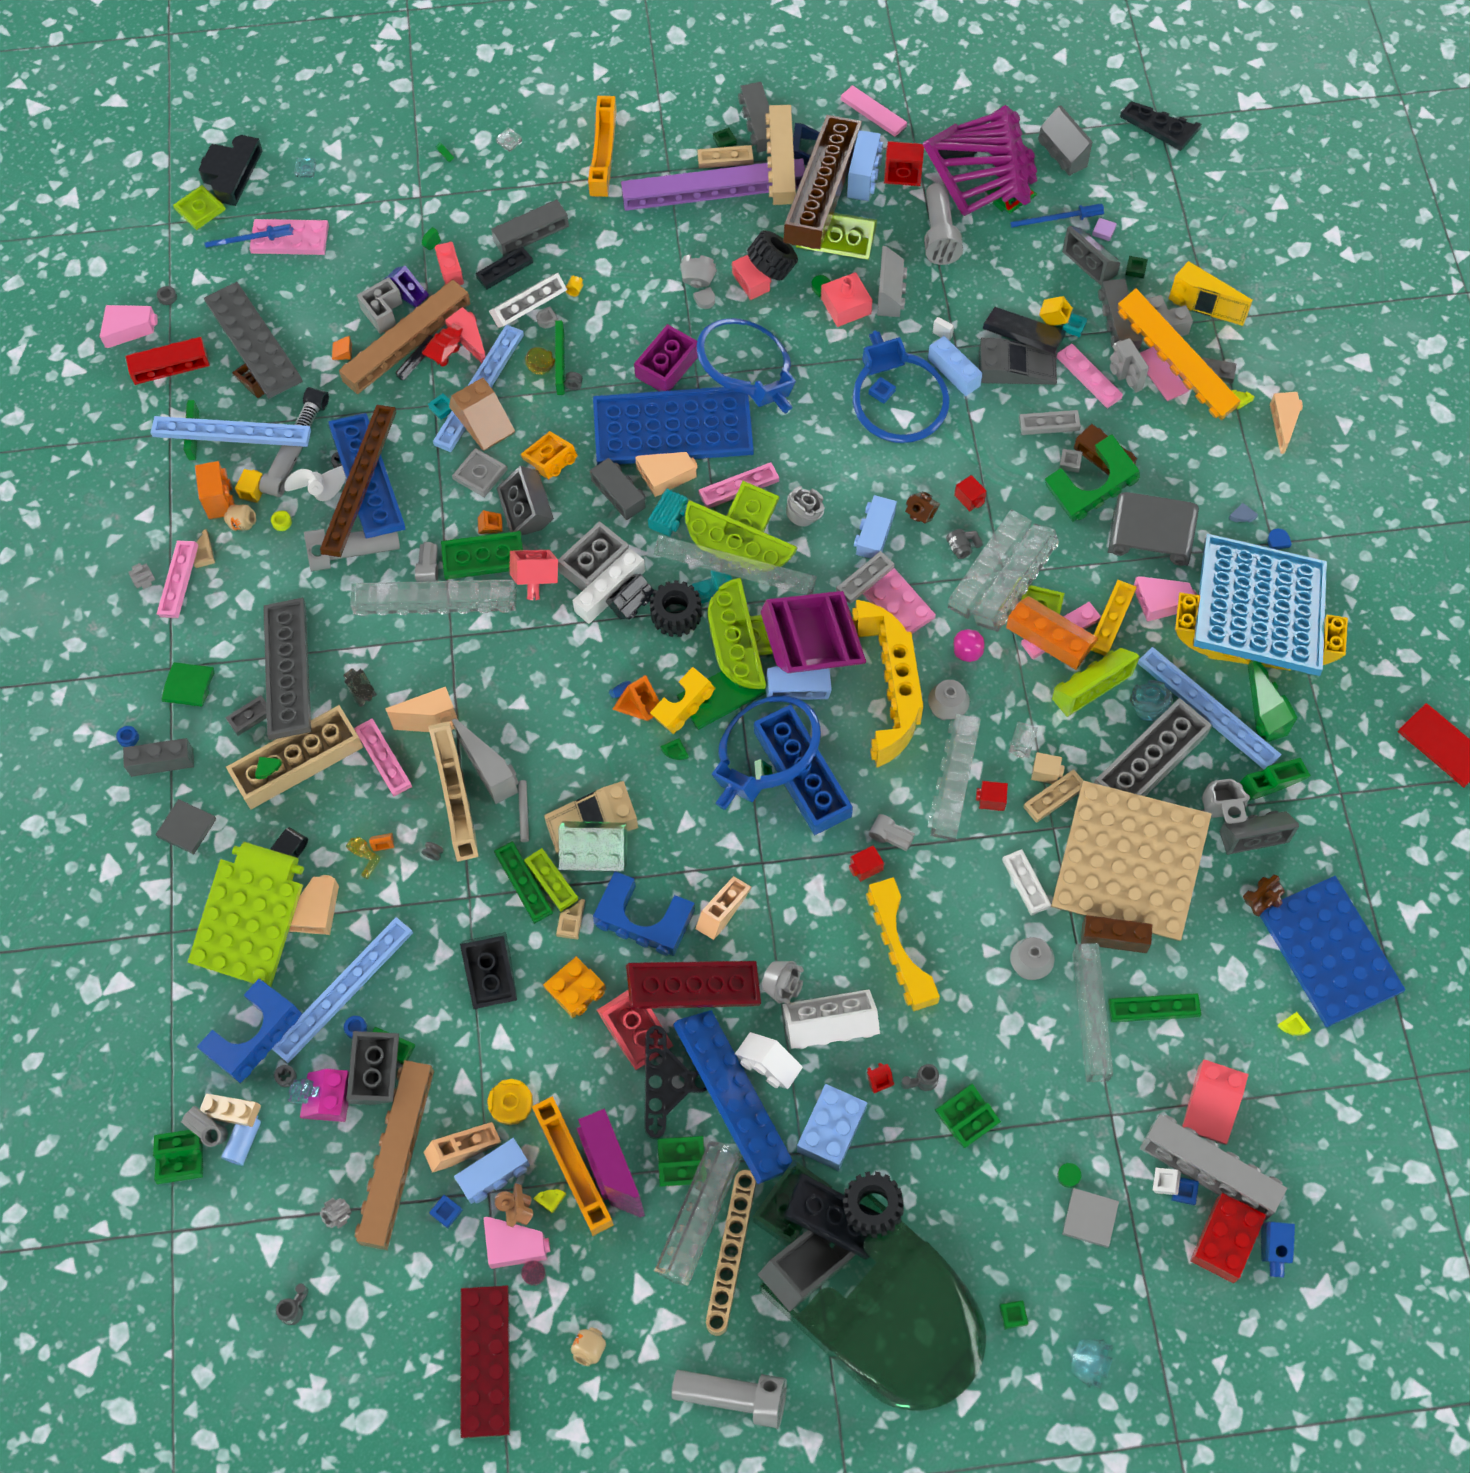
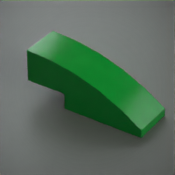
(1274, 778)

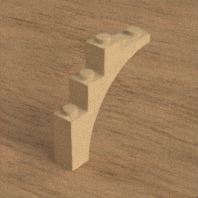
(454, 792)

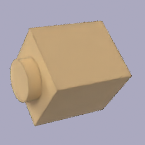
(1047, 768)

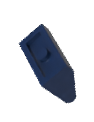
(802, 132)

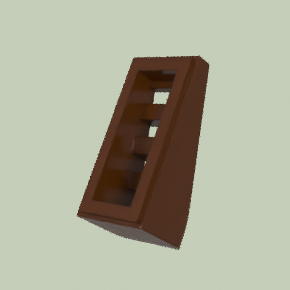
(250, 383)

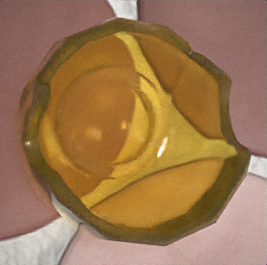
(539, 361)

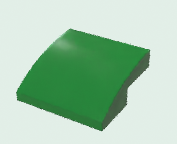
(187, 684)
(967, 1115)
(177, 1156)
(679, 1159)

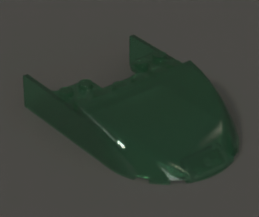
(905, 1328)

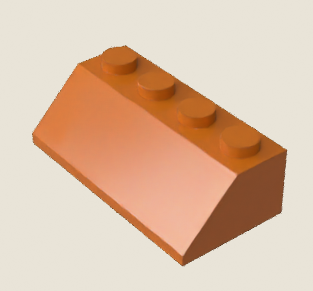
(1051, 632)

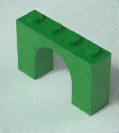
(1078, 501)

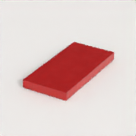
(1439, 742)

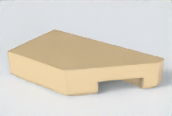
(204, 552)
(570, 921)

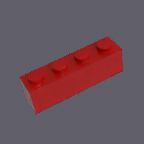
(167, 360)

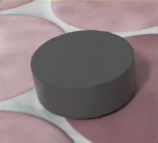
(166, 295)

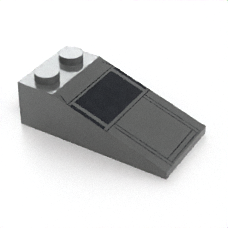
(1015, 363)

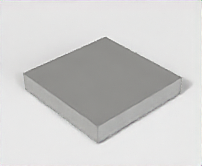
(479, 472)
(1090, 1218)

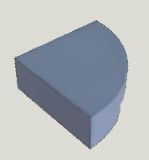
(1243, 514)

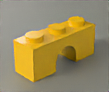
(674, 715)

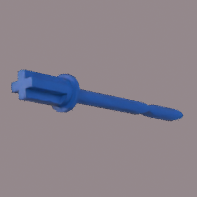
(1082, 212)
(271, 233)

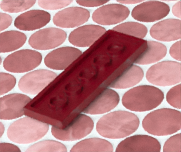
(693, 984)
(485, 1362)

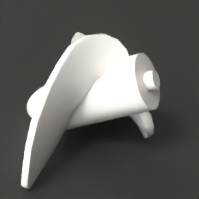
(322, 486)

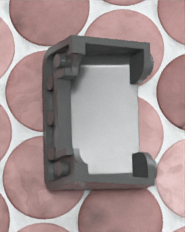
(1153, 526)

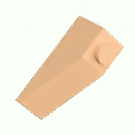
(1285, 411)
(722, 908)
(460, 1146)

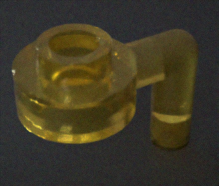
(359, 847)

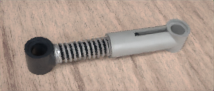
(274, 481)

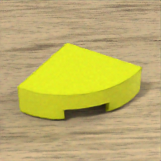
(1244, 397)
(1294, 1025)
(550, 1199)

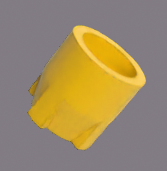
(574, 286)

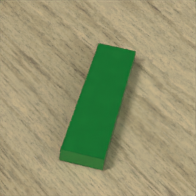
(559, 357)
(523, 882)
(1154, 1007)

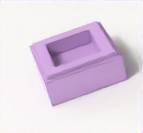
(1104, 229)

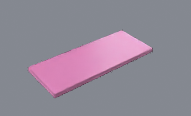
(1159, 372)

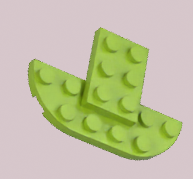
(742, 528)
(737, 636)

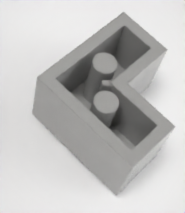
(378, 304)
(1177, 317)

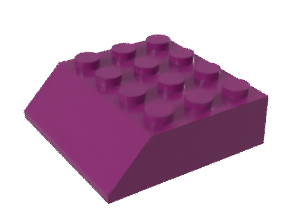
(812, 632)
(609, 1163)

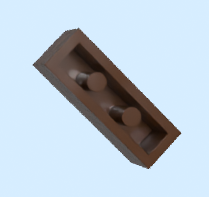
(1086, 444)
(1117, 934)

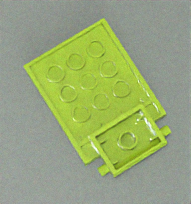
(248, 914)

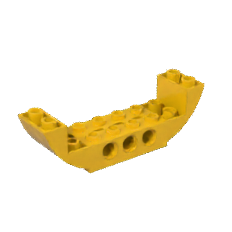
(1334, 633)
(901, 677)

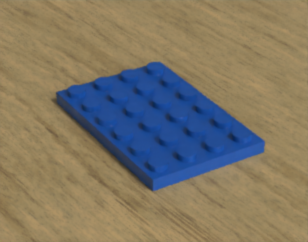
(1331, 951)

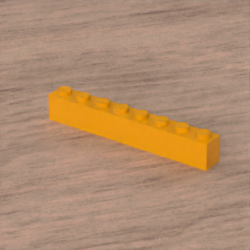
(1178, 354)

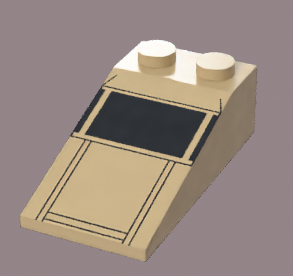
(602, 805)

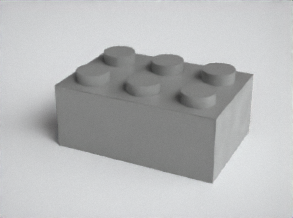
(591, 556)

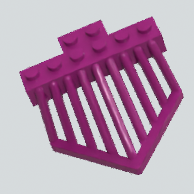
(1001, 139)

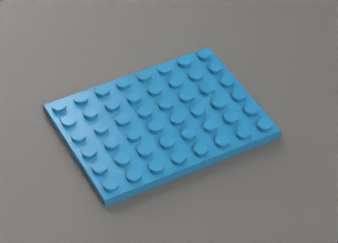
(1262, 604)

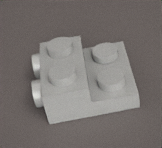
(1129, 364)

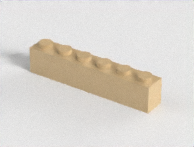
(782, 155)

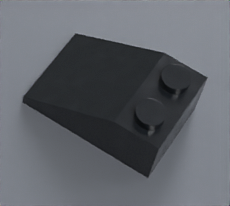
(489, 970)

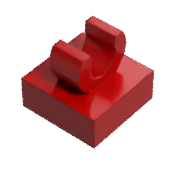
(880, 1078)

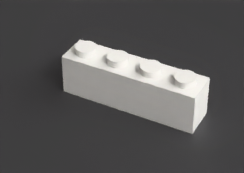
(528, 300)
(593, 598)

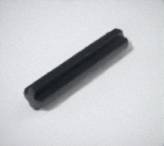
(414, 359)

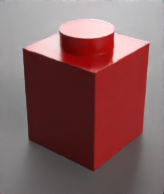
(970, 493)
(992, 795)
(866, 863)

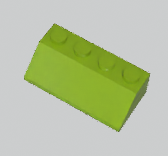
(848, 236)
(1095, 680)

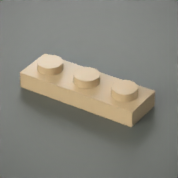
(725, 156)
(1054, 796)
(230, 1109)

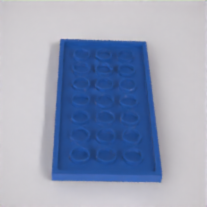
(663, 422)

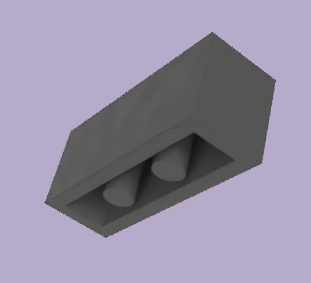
(618, 488)
(158, 757)

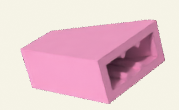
(126, 324)
(1160, 596)
(513, 1244)

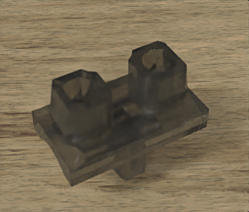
(359, 686)

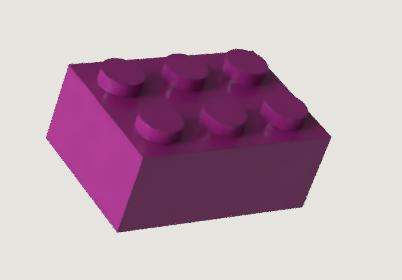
(666, 359)

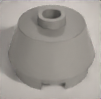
(697, 271)
(804, 506)
(948, 699)
(1032, 958)
(783, 981)

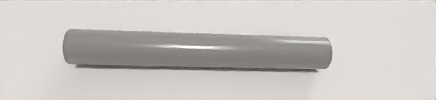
(523, 811)

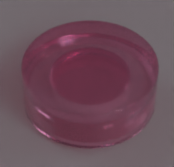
(533, 1273)

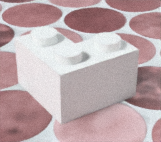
(768, 1059)

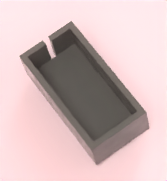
(803, 1268)

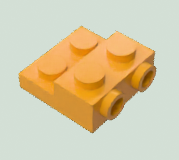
(550, 455)
(575, 987)

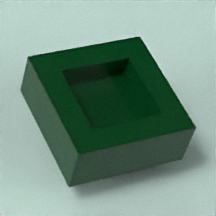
(724, 138)
(1136, 267)

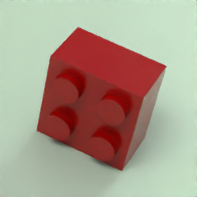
(904, 163)

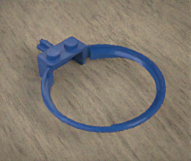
(886, 356)
(759, 393)
(749, 787)

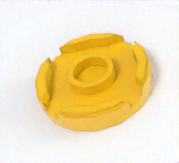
(510, 1102)

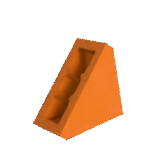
(638, 699)

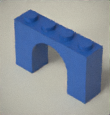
(663, 936)
(241, 1059)

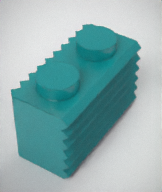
(668, 513)

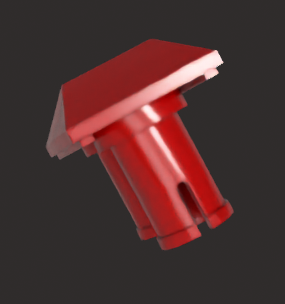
(444, 344)

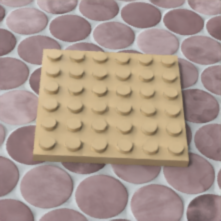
(1131, 859)

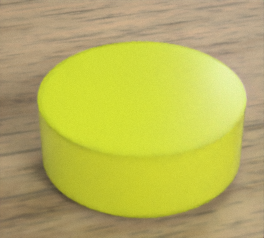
(281, 520)

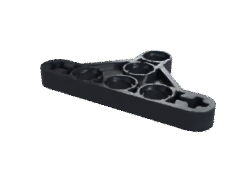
(666, 1071)

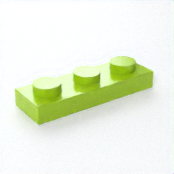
(551, 879)

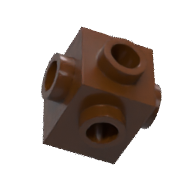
(921, 507)

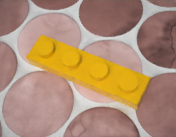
(1113, 616)

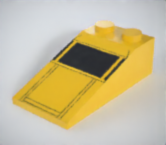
(1209, 295)

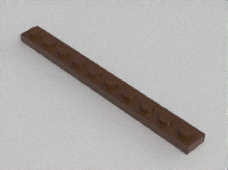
(358, 481)

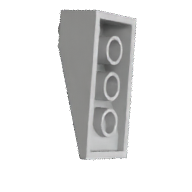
(494, 772)

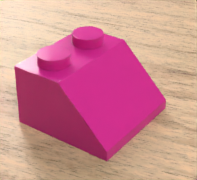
(332, 1096)

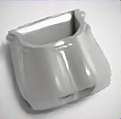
(1225, 799)

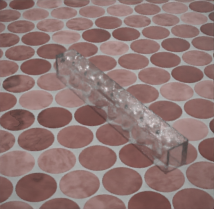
(735, 565)
(433, 597)

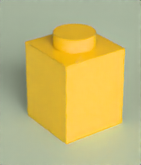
(1055, 311)
(248, 485)

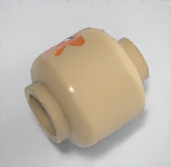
(240, 517)
(588, 1346)

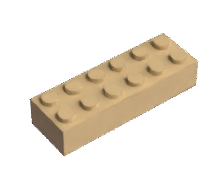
(300, 755)

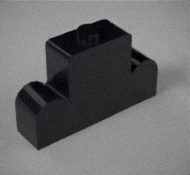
(230, 168)

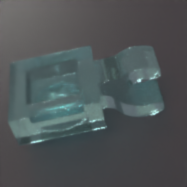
(301, 1091)

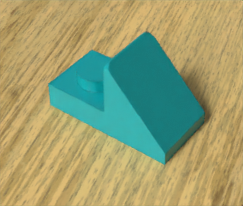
(710, 586)

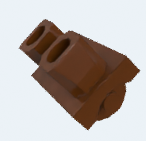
(1267, 895)

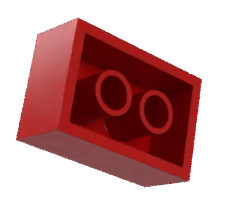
(1228, 1238)

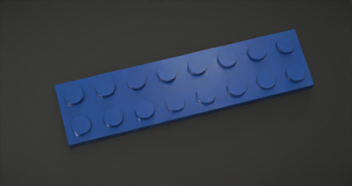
(379, 509)
(734, 1096)

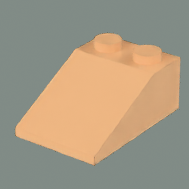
(422, 711)

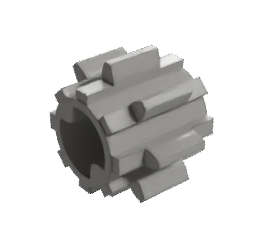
(141, 575)
(335, 1213)

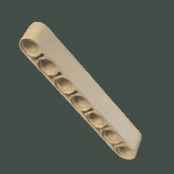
(731, 1263)

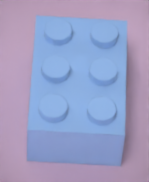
(864, 165)
(831, 1127)

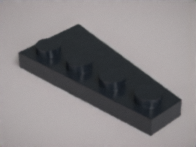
(1161, 125)

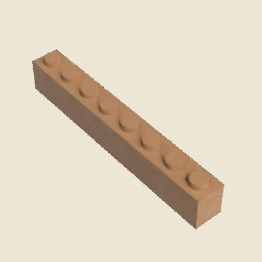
(404, 337)
(395, 1155)

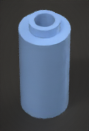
(240, 1143)

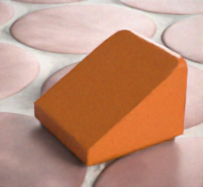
(342, 349)
(489, 522)
(382, 842)

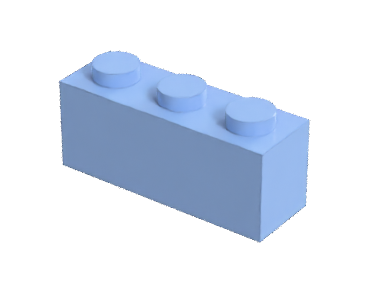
(954, 366)
(875, 526)
(801, 685)
(492, 1171)

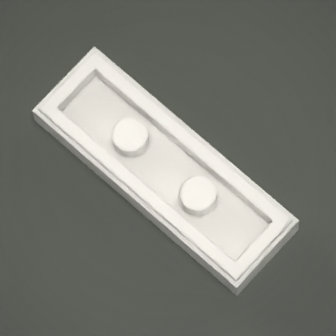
(1026, 882)

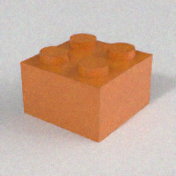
(214, 489)

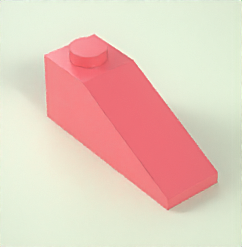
(470, 335)

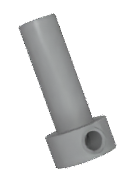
(943, 240)
(355, 546)
(762, 1400)

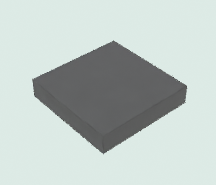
(186, 826)

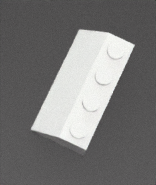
(831, 1019)

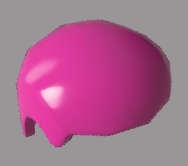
(968, 645)

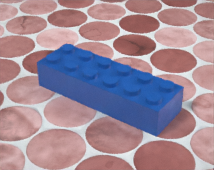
(816, 788)

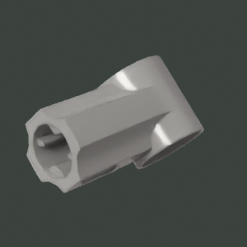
(427, 566)
(886, 830)
(203, 1125)

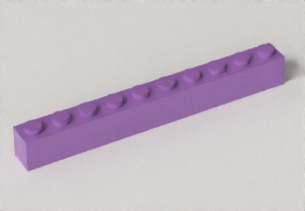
(700, 186)

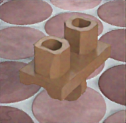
(515, 1205)

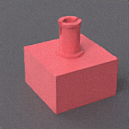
(846, 299)
(533, 568)

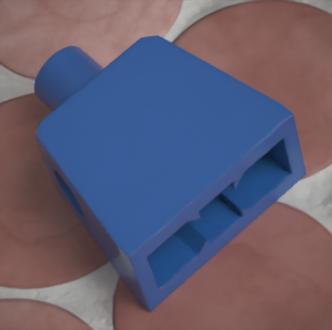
(1278, 1236)

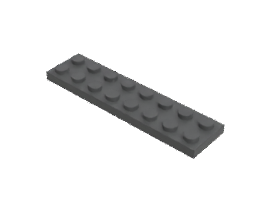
(253, 340)
(287, 669)

